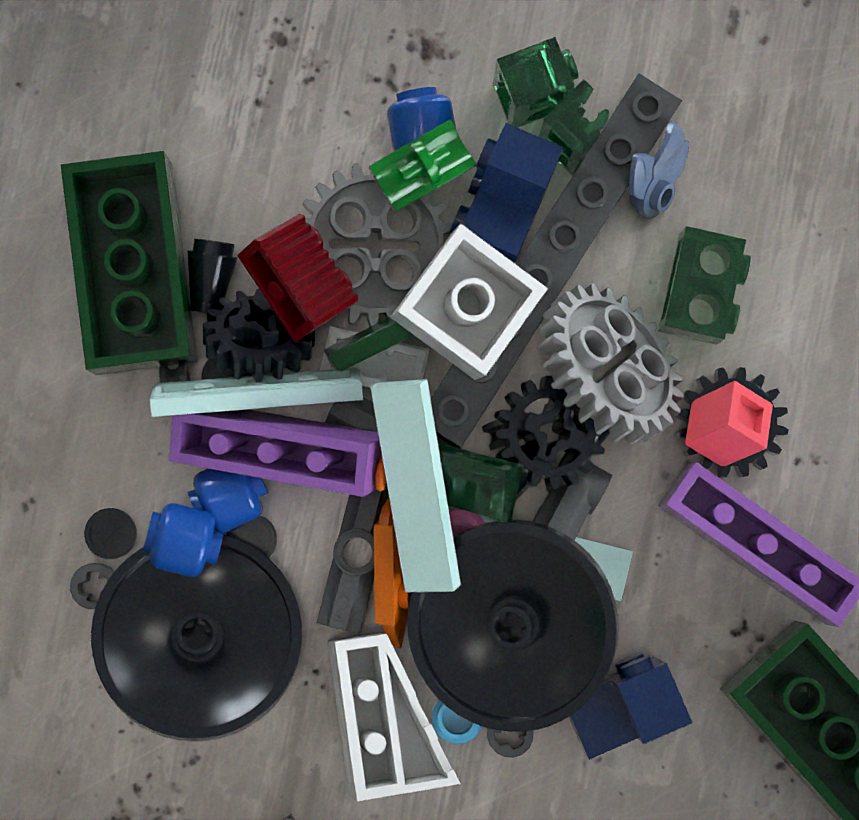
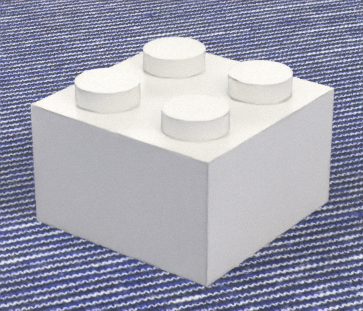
(469, 302)

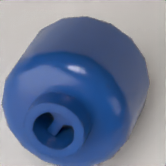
(416, 114)
(228, 497)
(182, 540)

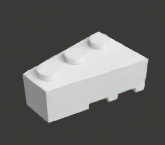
(381, 723)

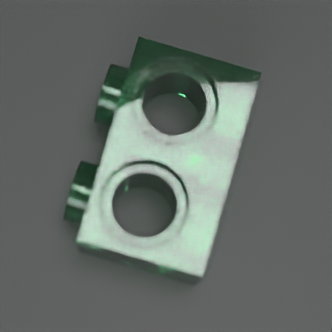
(534, 81)
(692, 282)

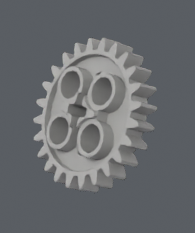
(374, 289)
(638, 392)

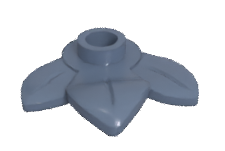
(654, 176)

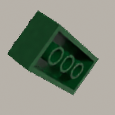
(128, 263)
(807, 712)

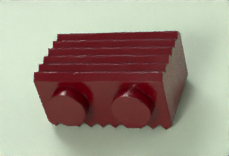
(298, 277)

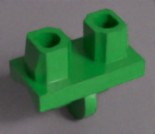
(422, 166)

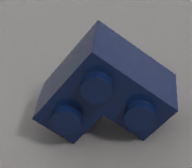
(508, 189)
(631, 705)

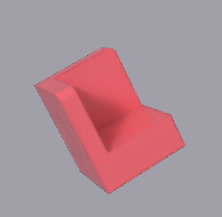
(729, 424)

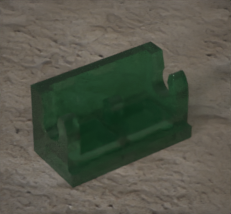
(568, 128)
(480, 482)

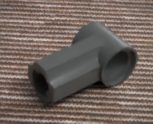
(569, 505)

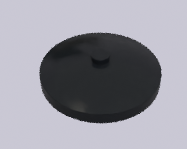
(521, 632)
(197, 650)

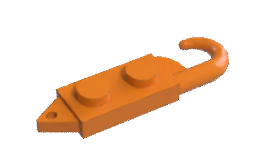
(389, 588)

